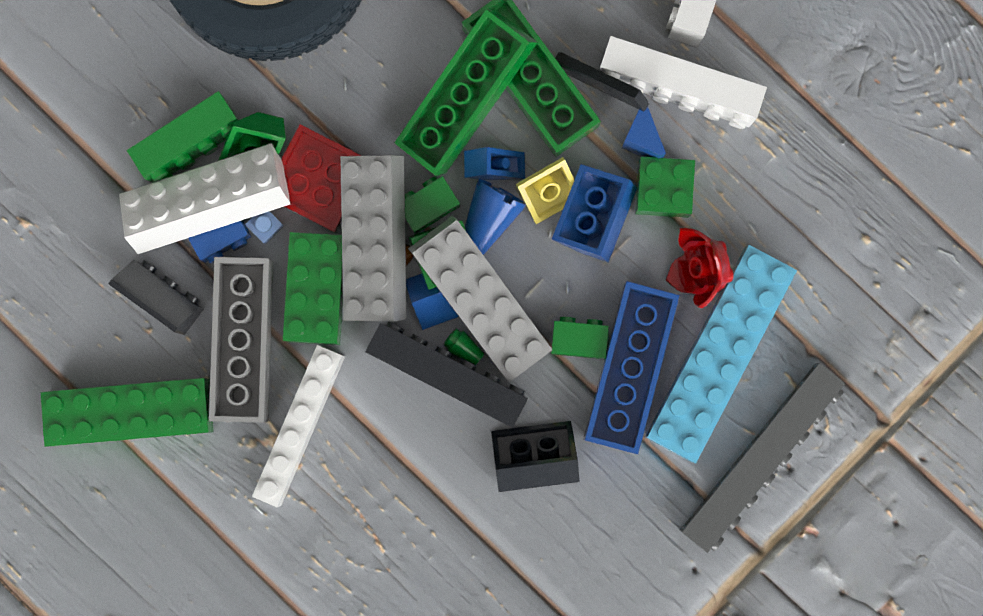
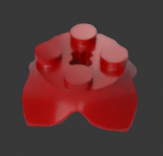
(701, 268)

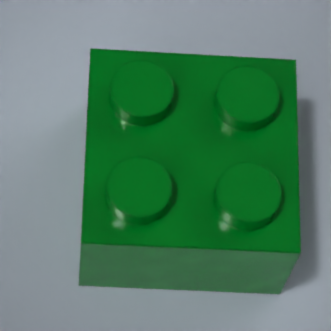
(665, 187)

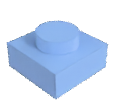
(264, 226)

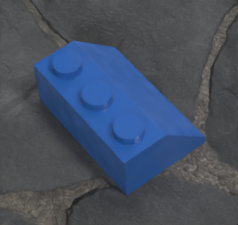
(594, 212)

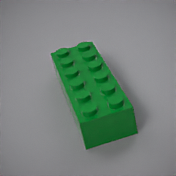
(544, 88)
(465, 92)
(126, 412)

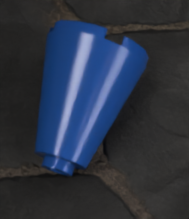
(490, 214)

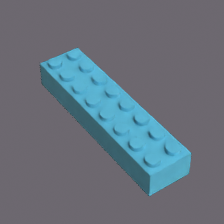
(720, 354)

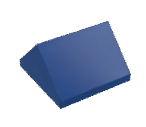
(644, 137)
(428, 304)

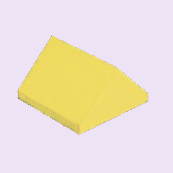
(546, 190)

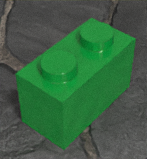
(429, 204)
(579, 339)

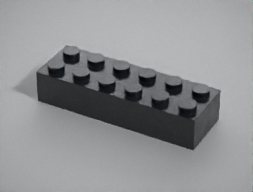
(447, 375)

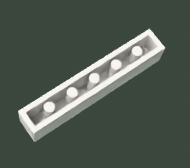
(298, 426)

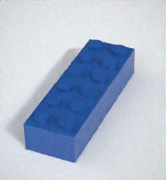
(631, 367)

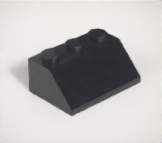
(157, 296)
(535, 456)

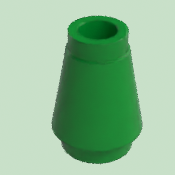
(463, 346)

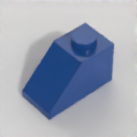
(494, 164)

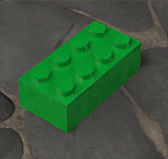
(184, 139)
(314, 289)

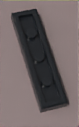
(602, 81)

